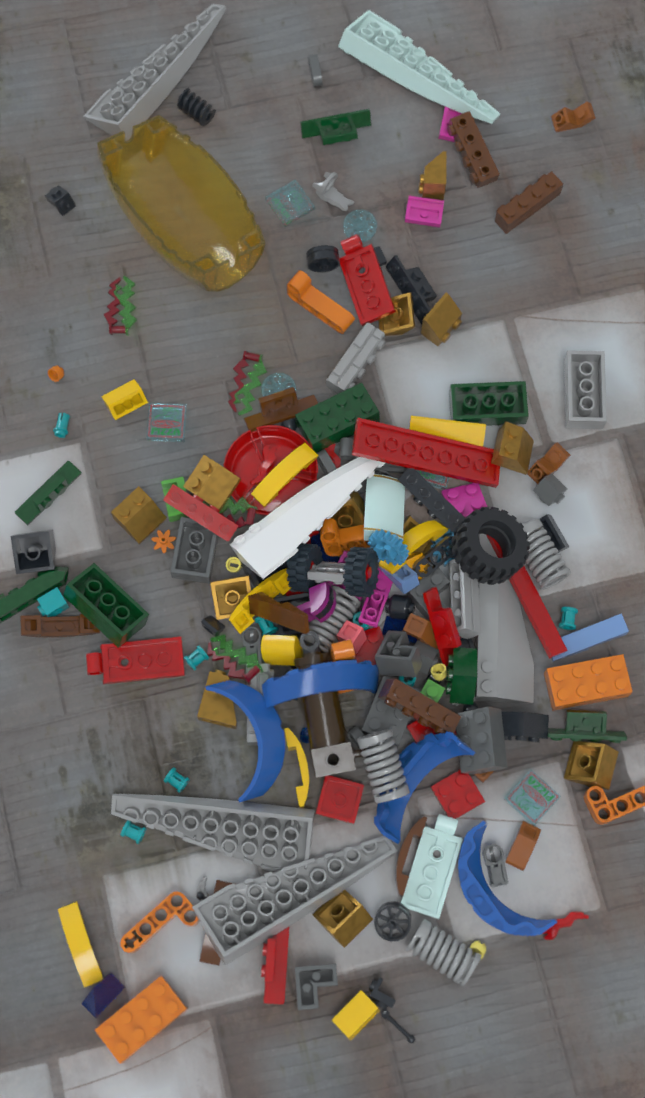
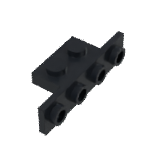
(412, 281)
(427, 495)

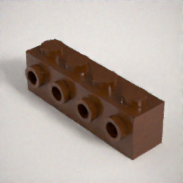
(473, 149)
(528, 202)
(418, 706)

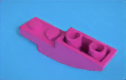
(375, 604)

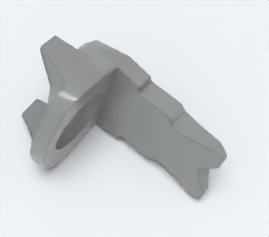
(330, 194)

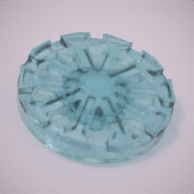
(360, 224)
(276, 386)

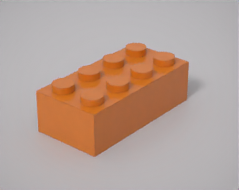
(587, 682)
(141, 1019)

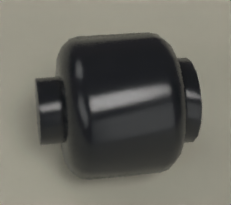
(400, 607)

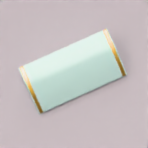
(384, 506)

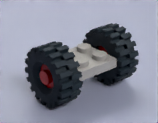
(357, 574)

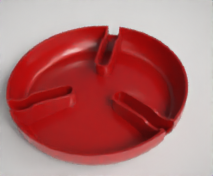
(246, 457)

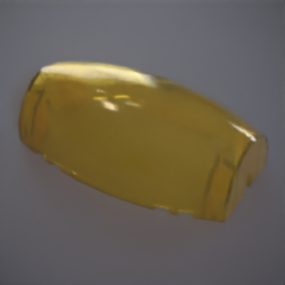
(182, 204)

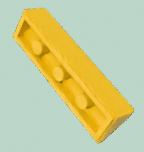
(456, 430)

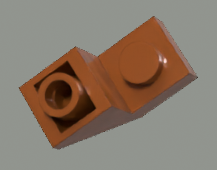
(571, 119)
(549, 463)
(420, 629)
(523, 846)

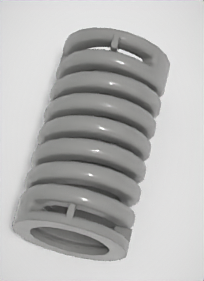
(545, 555)
(329, 628)
(393, 765)
(446, 949)

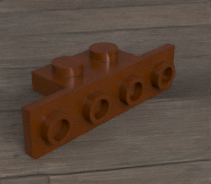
(278, 408)

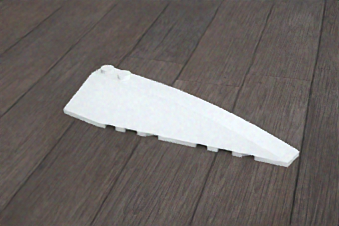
(284, 529)

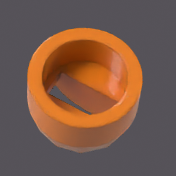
(56, 373)

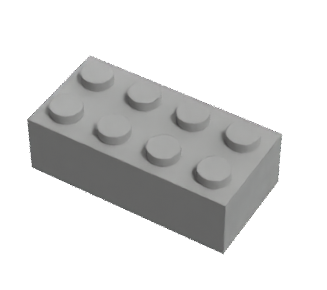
(585, 389)

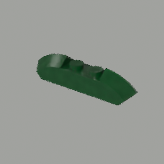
(27, 595)

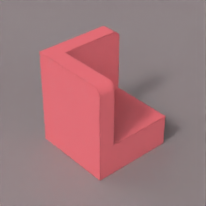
(354, 632)

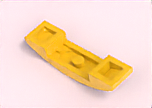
(283, 474)
(415, 538)
(272, 586)
(294, 744)
(80, 944)

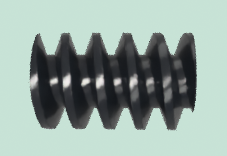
(195, 108)

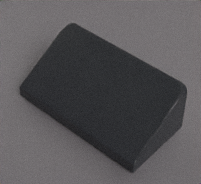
(554, 532)

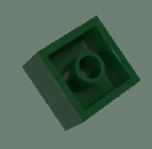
(462, 675)

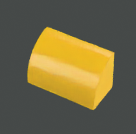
(124, 399)
(280, 649)
(355, 1015)

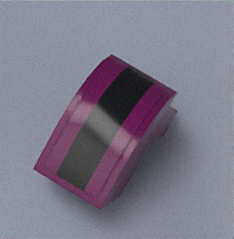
(321, 602)

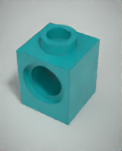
(52, 603)

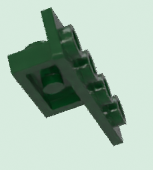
(336, 127)
(48, 492)
(586, 726)

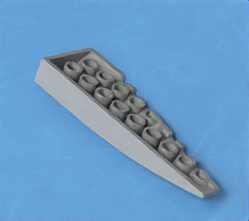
(152, 82)
(502, 647)
(246, 830)
(261, 907)

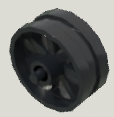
(323, 258)
(392, 921)

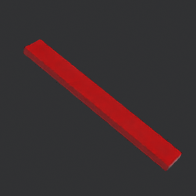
(534, 608)

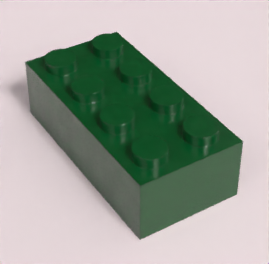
(489, 403)
(336, 417)
(106, 605)

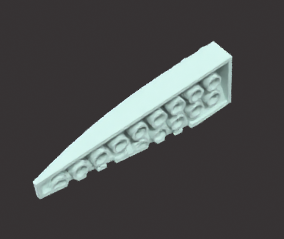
(388, 52)

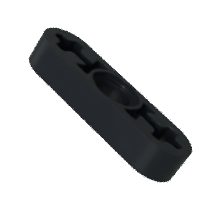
(444, 543)

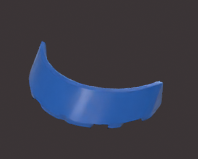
(321, 679)
(268, 732)
(417, 762)
(481, 897)

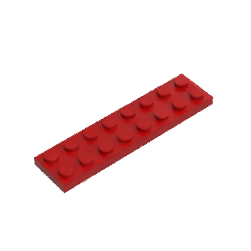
(425, 452)

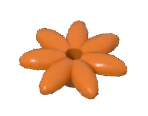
(163, 544)

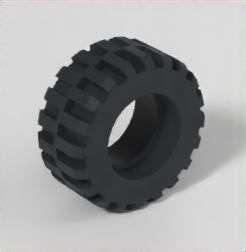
(476, 560)

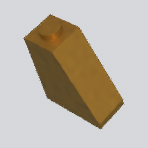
(216, 707)

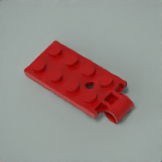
(369, 288)
(146, 660)

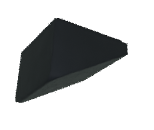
(212, 625)

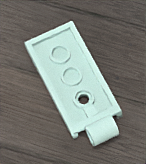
(431, 875)

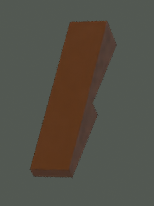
(282, 614)

